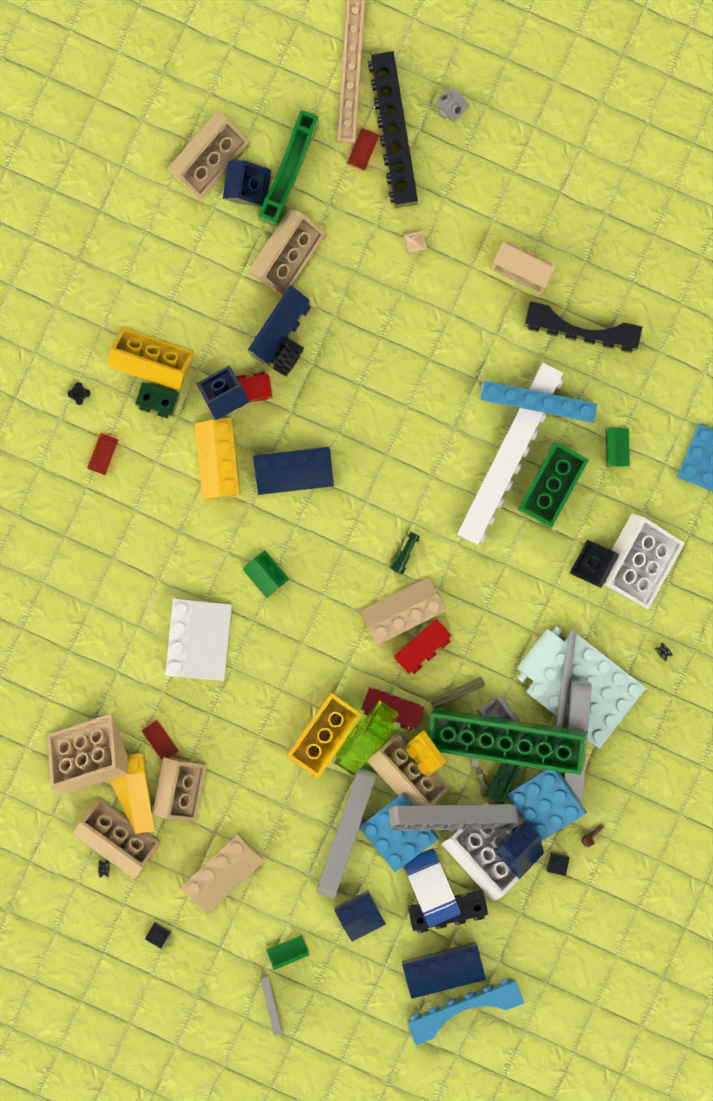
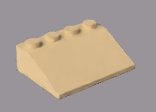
(86, 755)

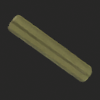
(458, 692)

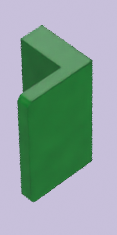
(617, 447)
(265, 574)
(288, 952)

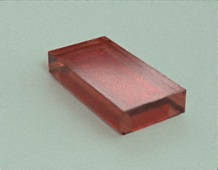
(363, 149)
(103, 454)
(160, 740)

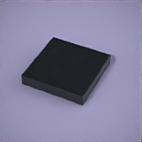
(594, 563)

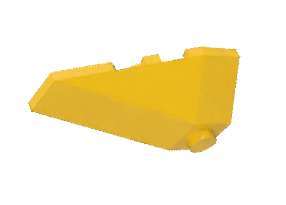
(135, 794)

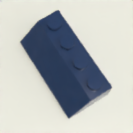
(279, 326)
(293, 470)
(443, 970)

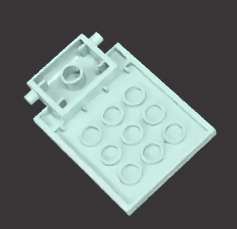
(612, 687)

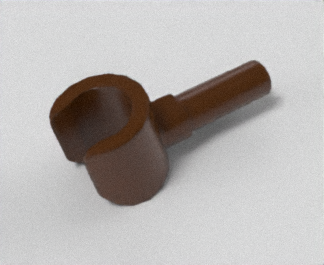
(588, 840)

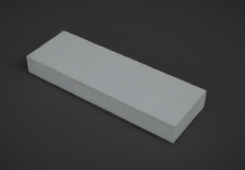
(271, 1004)

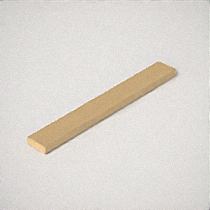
(351, 71)

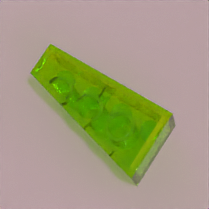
(366, 738)

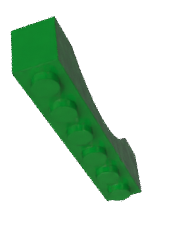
(289, 168)

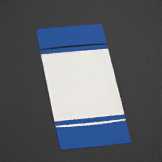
(431, 888)

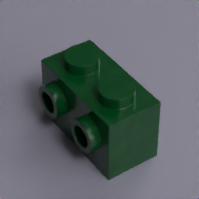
(157, 400)

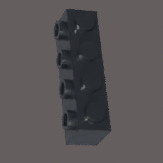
(470, 904)

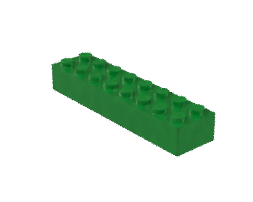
(508, 741)

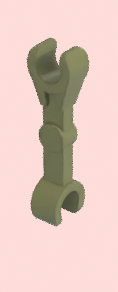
(475, 762)

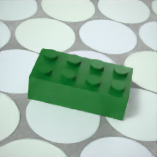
(552, 484)

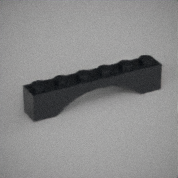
(544, 318)

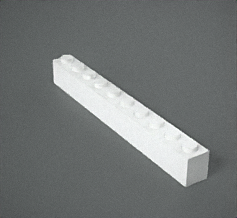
(507, 460)

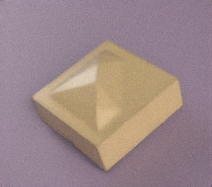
(415, 242)

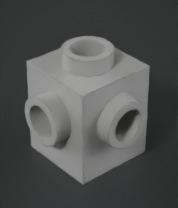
(451, 105)

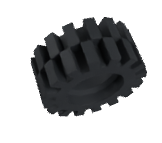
(288, 358)

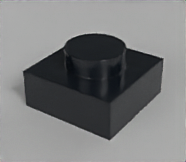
(558, 864)
(158, 935)

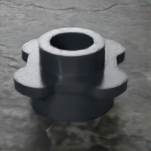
(79, 398)

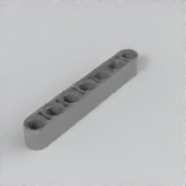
(578, 720)
(453, 817)
(346, 832)

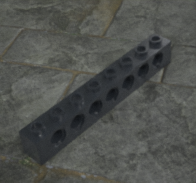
(386, 62)

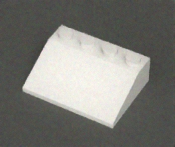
(643, 560)
(198, 640)
(475, 854)

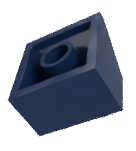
(246, 183)
(222, 392)
(520, 848)
(359, 915)

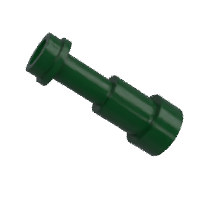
(403, 556)

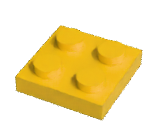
(425, 754)

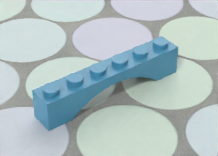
(538, 401)
(503, 996)

